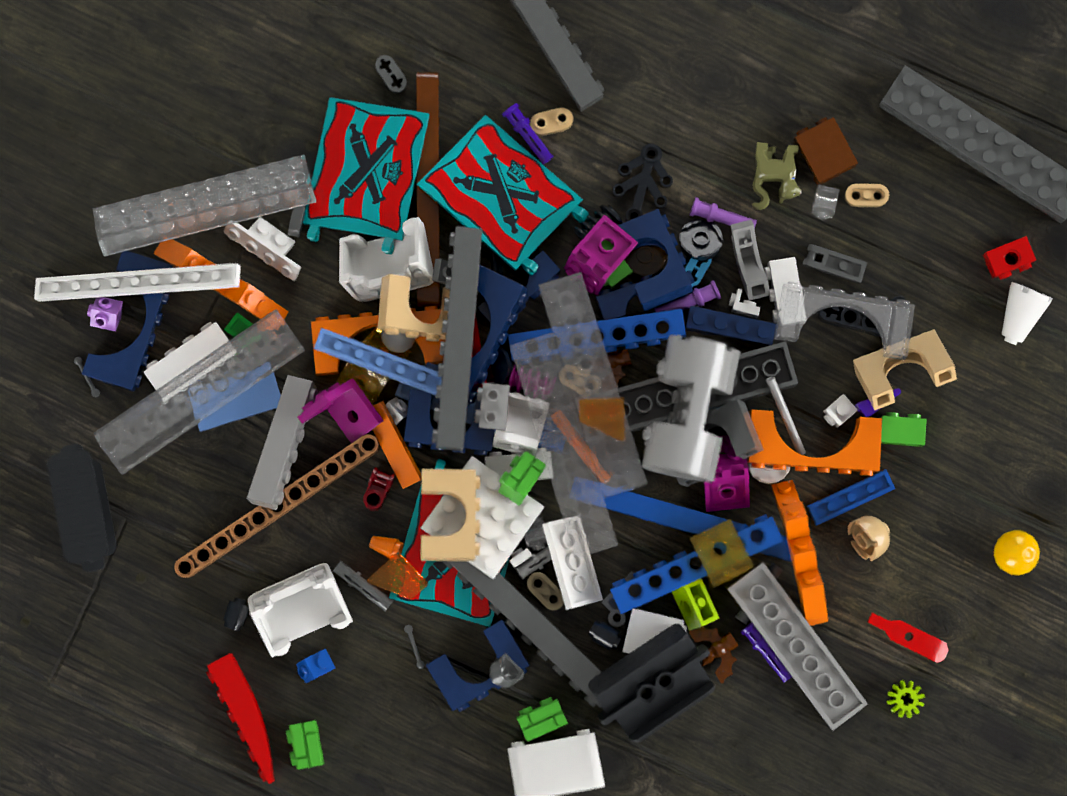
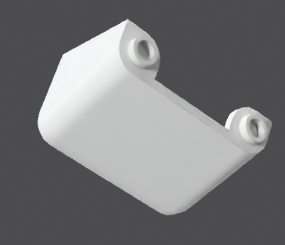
(364, 263)
(298, 607)
(556, 766)

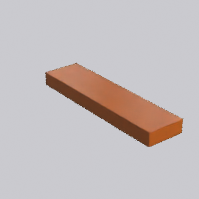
(395, 448)

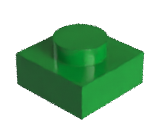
(237, 325)

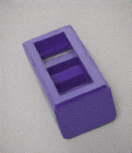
(866, 409)

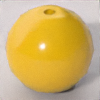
(1016, 552)

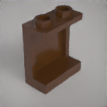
(825, 150)

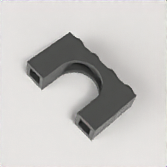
(739, 426)

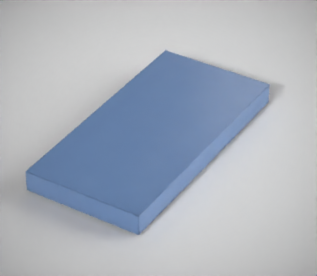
(256, 400)

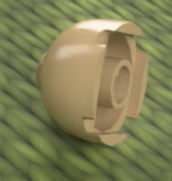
(870, 537)

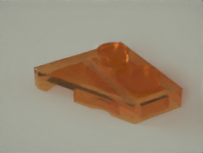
(604, 415)
(398, 577)

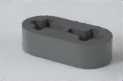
(395, 71)
(296, 221)

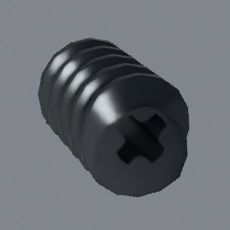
(608, 211)

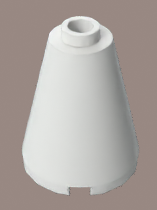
(1022, 312)

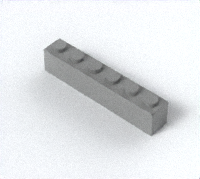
(281, 444)

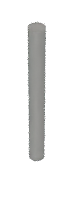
(785, 415)

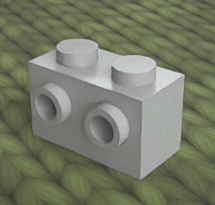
(494, 406)

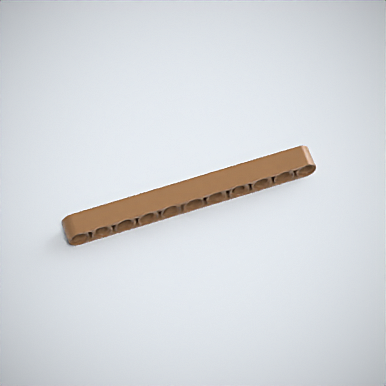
(271, 516)

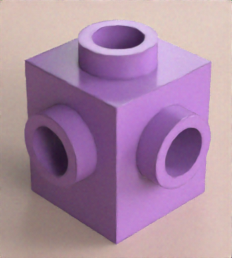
(105, 313)

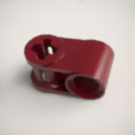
(378, 488)

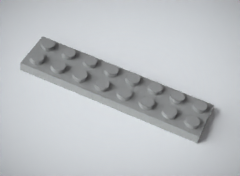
(797, 646)

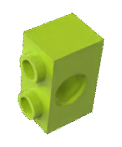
(695, 604)

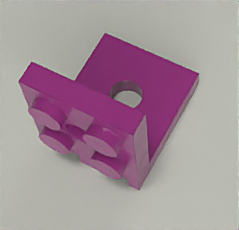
(594, 261)
(340, 402)
(730, 473)

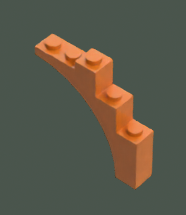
(244, 295)
(802, 552)

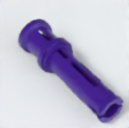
(543, 155)
(760, 644)

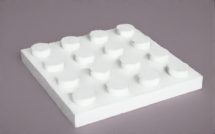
(500, 519)

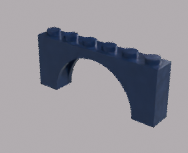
(503, 302)
(124, 367)

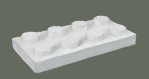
(574, 575)

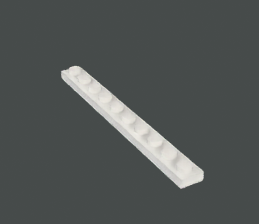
(137, 282)

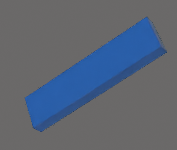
(850, 497)

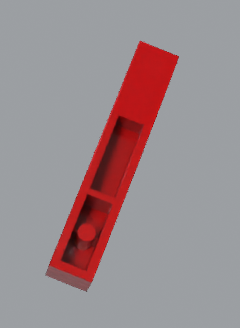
(244, 710)

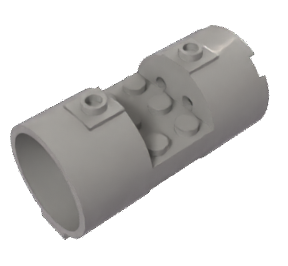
(681, 445)

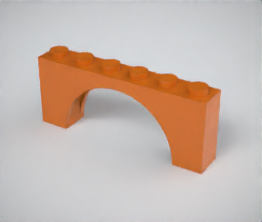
(351, 327)
(859, 454)

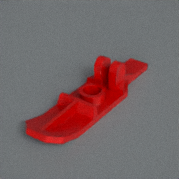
(920, 641)

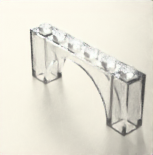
(890, 317)

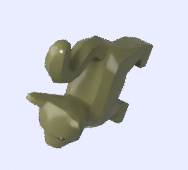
(775, 171)

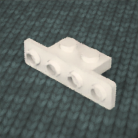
(267, 244)

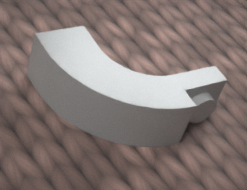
(748, 260)

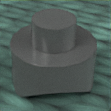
(505, 672)

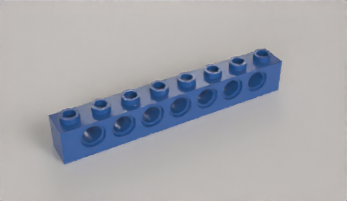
(673, 318)
(626, 602)

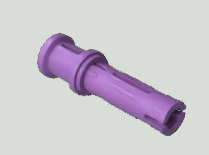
(712, 212)
(698, 298)

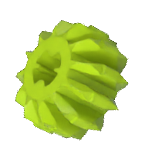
(912, 694)

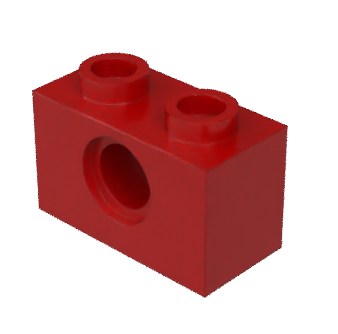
(1019, 249)

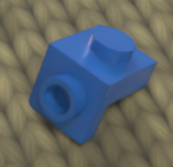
(315, 666)

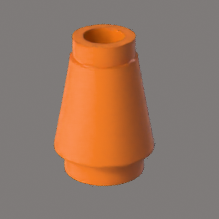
(386, 546)

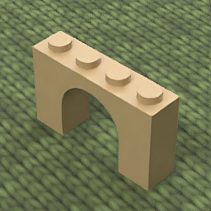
(396, 314)
(923, 350)
(462, 486)

